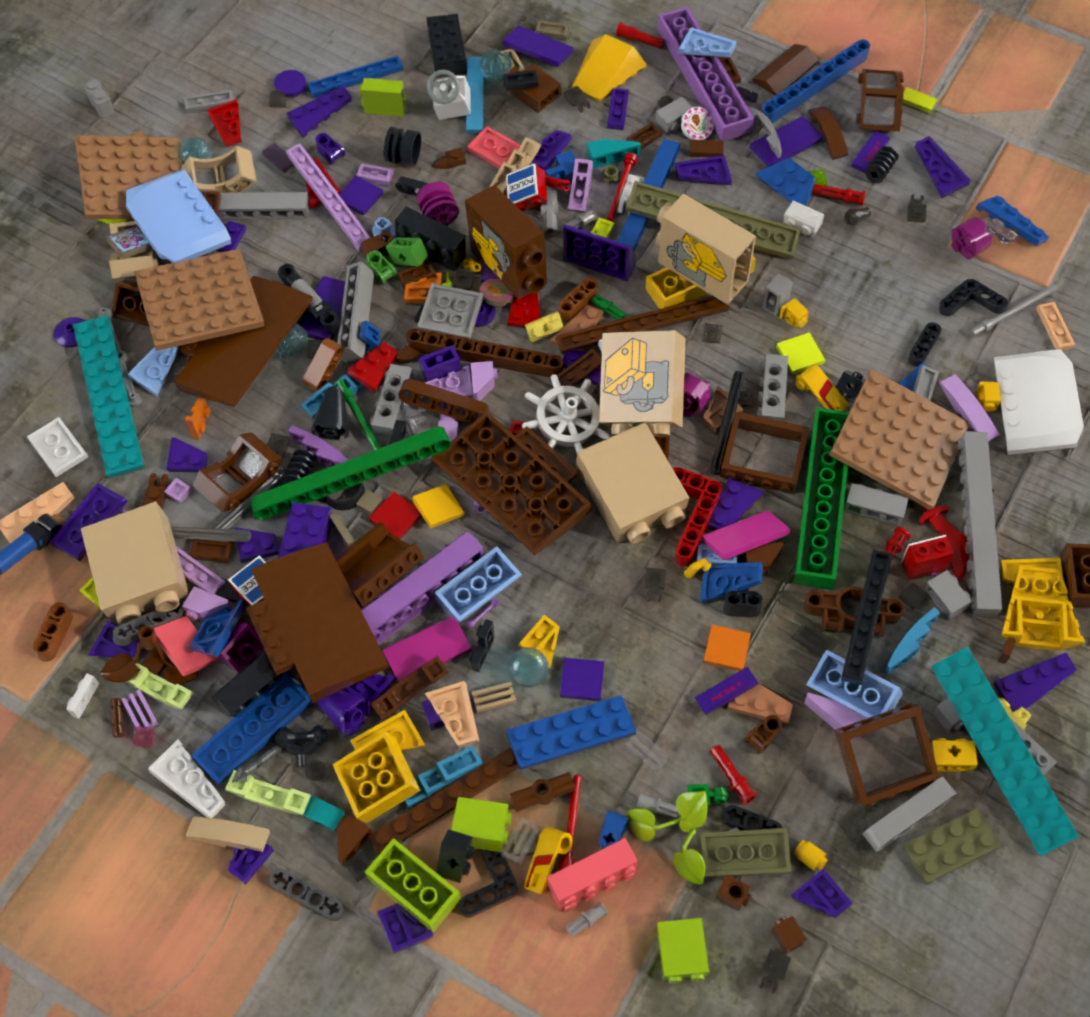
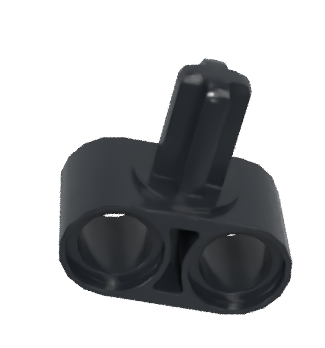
(745, 603)

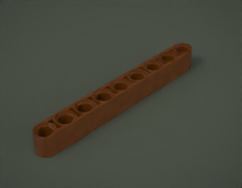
(472, 351)

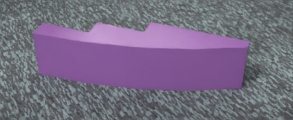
(325, 453)

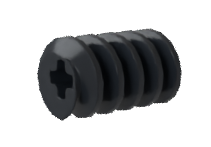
(881, 164)
(299, 465)

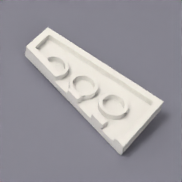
(186, 779)

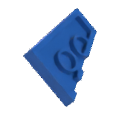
(729, 577)

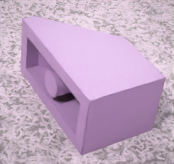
(483, 378)
(203, 604)

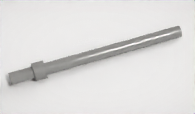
(988, 324)

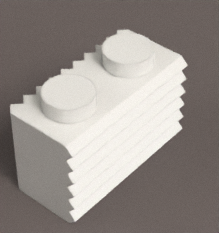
(803, 218)

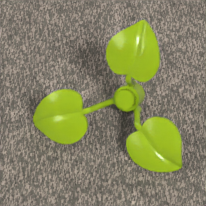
(693, 809)

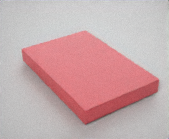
(492, 147)
(175, 641)

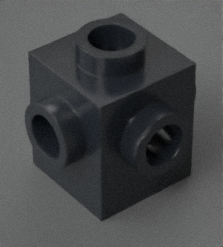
(846, 381)

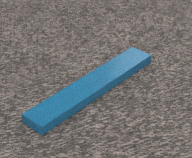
(475, 80)

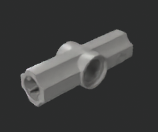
(549, 213)

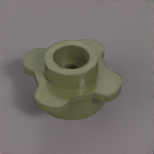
(610, 174)

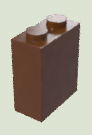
(541, 96)

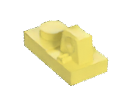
(544, 326)
(1020, 716)

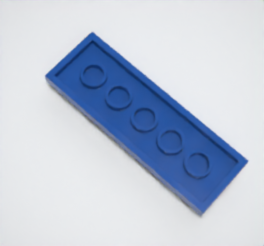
(252, 729)
(570, 732)

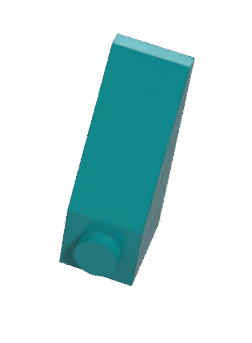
(608, 151)

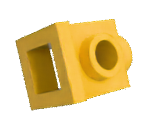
(794, 313)
(988, 395)

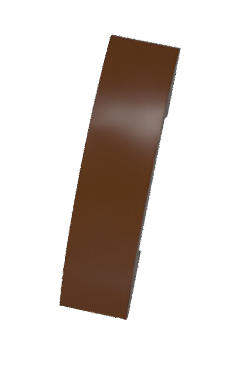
(831, 131)
(409, 687)

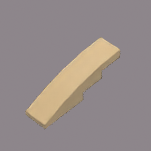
(518, 160)
(227, 833)

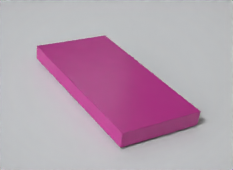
(745, 535)
(441, 639)

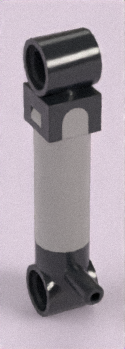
(318, 308)

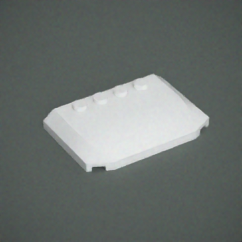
(1038, 401)

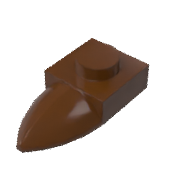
(451, 159)

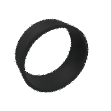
(346, 505)

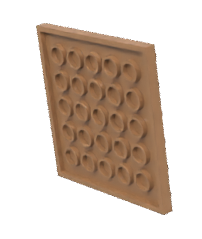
(117, 164)
(198, 299)
(900, 439)

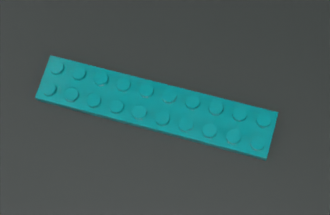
(108, 397)
(1004, 752)

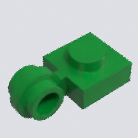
(719, 794)

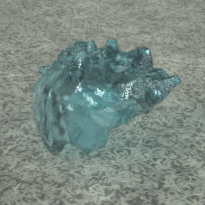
(294, 341)

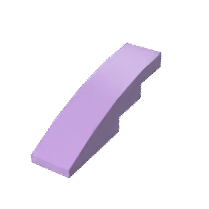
(968, 406)

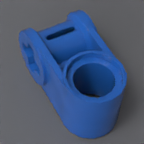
(613, 828)

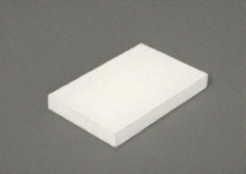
(57, 447)

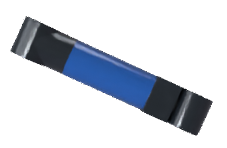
(35, 537)

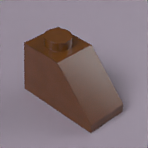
(766, 554)
(350, 837)

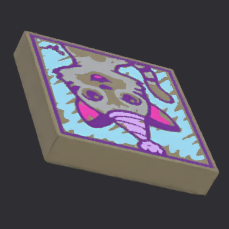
(129, 242)

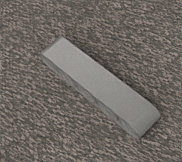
(909, 814)

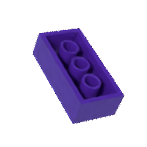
(305, 527)

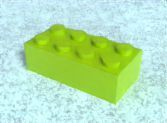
(413, 885)

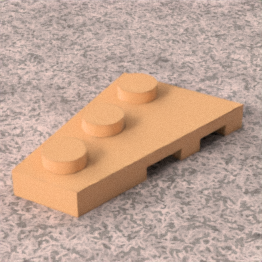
(455, 710)

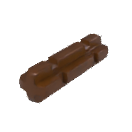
(117, 717)

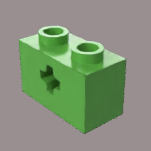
(407, 251)

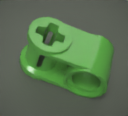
(380, 266)

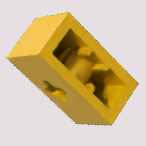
(961, 748)

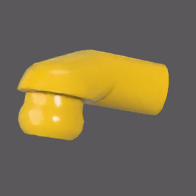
(470, 263)
(695, 567)

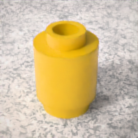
(811, 855)

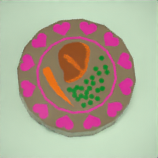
(495, 293)

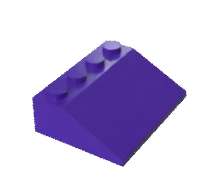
(598, 253)

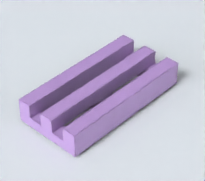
(373, 175)
(132, 698)

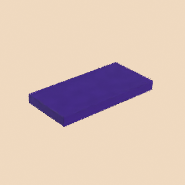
(538, 46)
(793, 138)
(332, 292)
(96, 507)

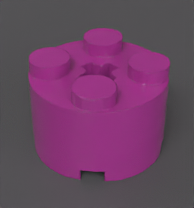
(971, 238)
(695, 396)

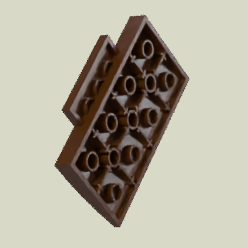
(230, 363)
(516, 481)
(314, 622)

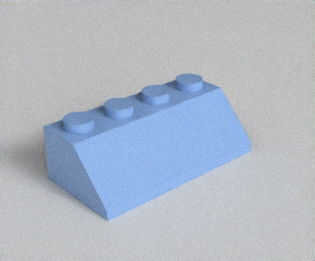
(476, 585)
(867, 699)

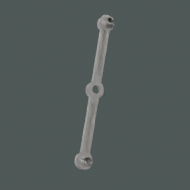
(134, 398)

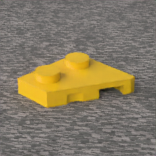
(542, 637)

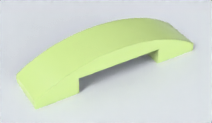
(159, 689)
(269, 795)

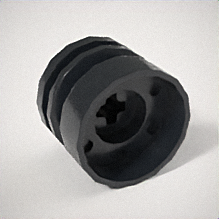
(402, 146)

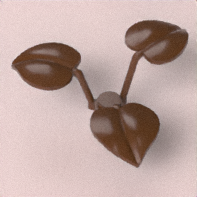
(123, 667)

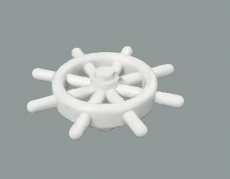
(567, 415)

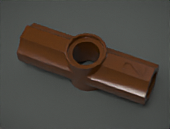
(530, 795)

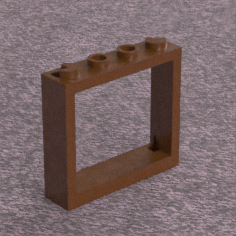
(767, 427)
(877, 722)

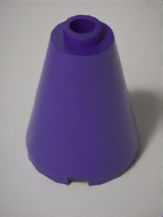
(346, 711)

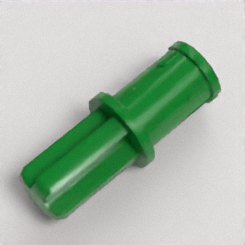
(608, 307)

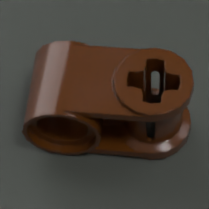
(376, 244)
(761, 736)

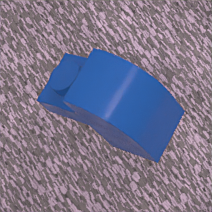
(564, 167)

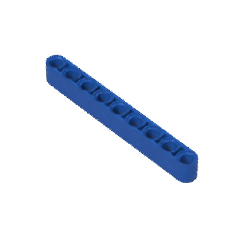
(816, 81)
(656, 177)

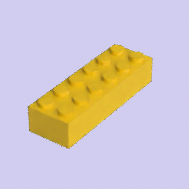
(671, 289)

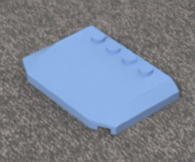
(176, 217)

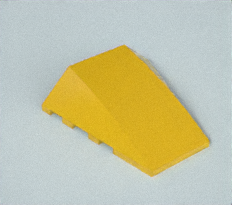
(607, 66)
(1041, 611)

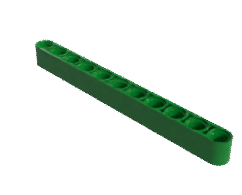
(350, 473)

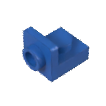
(370, 335)

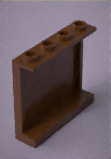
(376, 562)

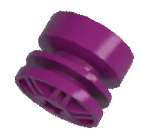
(438, 203)

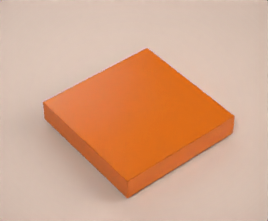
(727, 648)

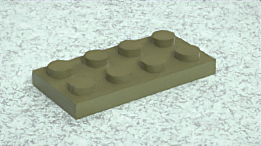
(951, 846)
(746, 853)

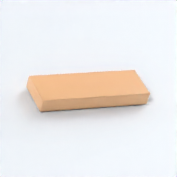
(1055, 326)

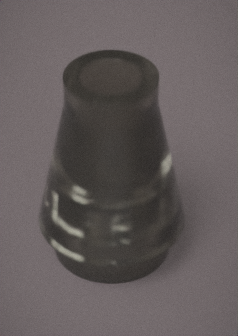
(856, 215)

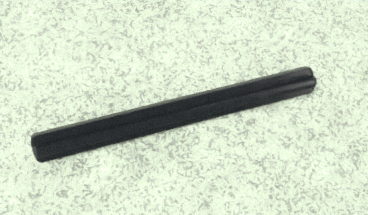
(727, 422)

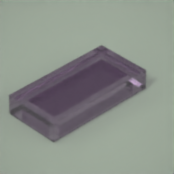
(278, 157)

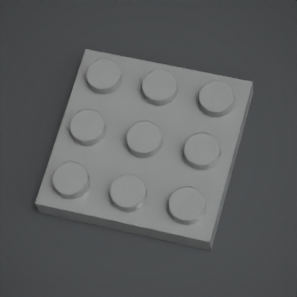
(450, 311)

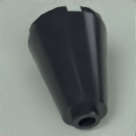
(331, 416)

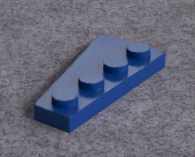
(1000, 209)

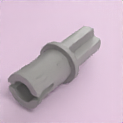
(581, 221)
(657, 806)
(587, 919)

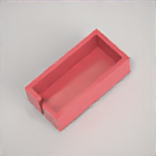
(592, 875)

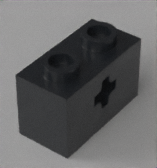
(454, 856)

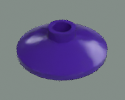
(64, 332)

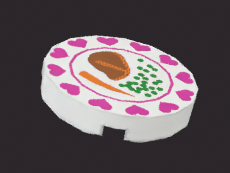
(697, 123)

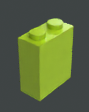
(383, 97)
(483, 821)
(682, 950)

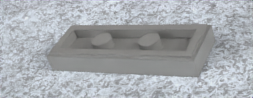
(207, 101)

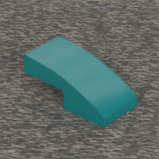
(323, 813)

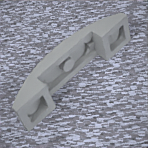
(773, 140)

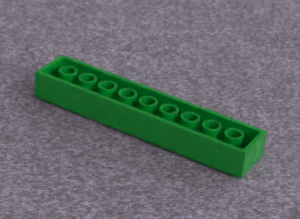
(821, 504)

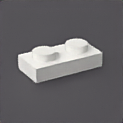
(85, 690)

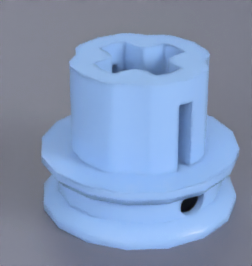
(383, 224)

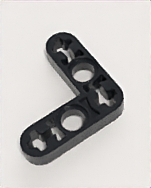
(995, 302)
(499, 881)

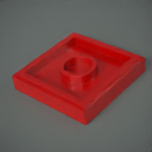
(396, 515)

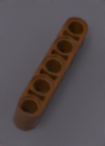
(441, 401)

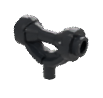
(286, 739)

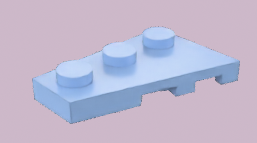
(706, 44)
(153, 369)

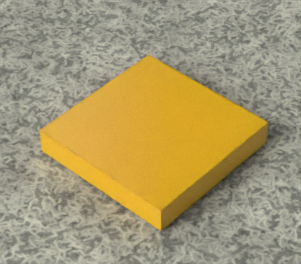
(438, 506)

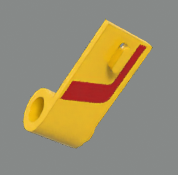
(823, 389)
(549, 844)

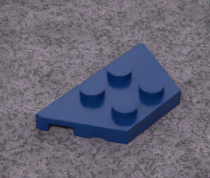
(788, 181)
(216, 630)

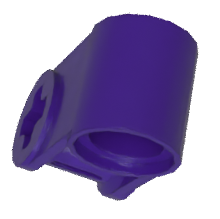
(329, 148)

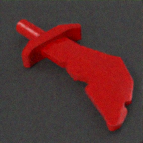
(955, 538)

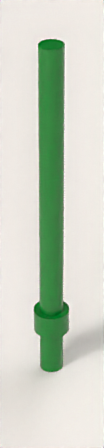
(358, 415)

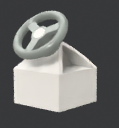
(449, 95)

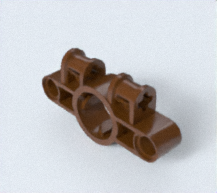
(836, 619)

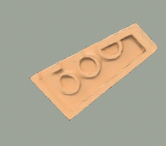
(49, 502)

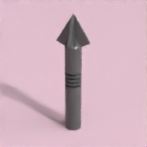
(241, 774)

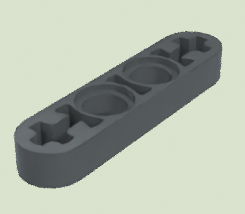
(145, 620)
(304, 897)

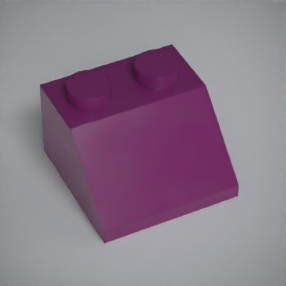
(241, 648)

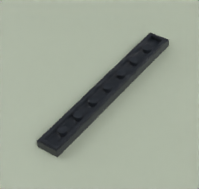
(866, 617)

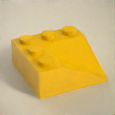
(376, 777)

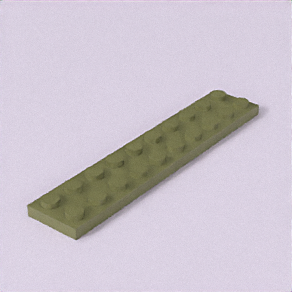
(770, 235)

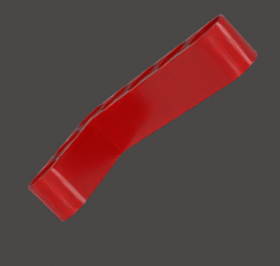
(699, 514)

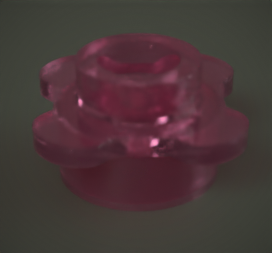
(139, 732)

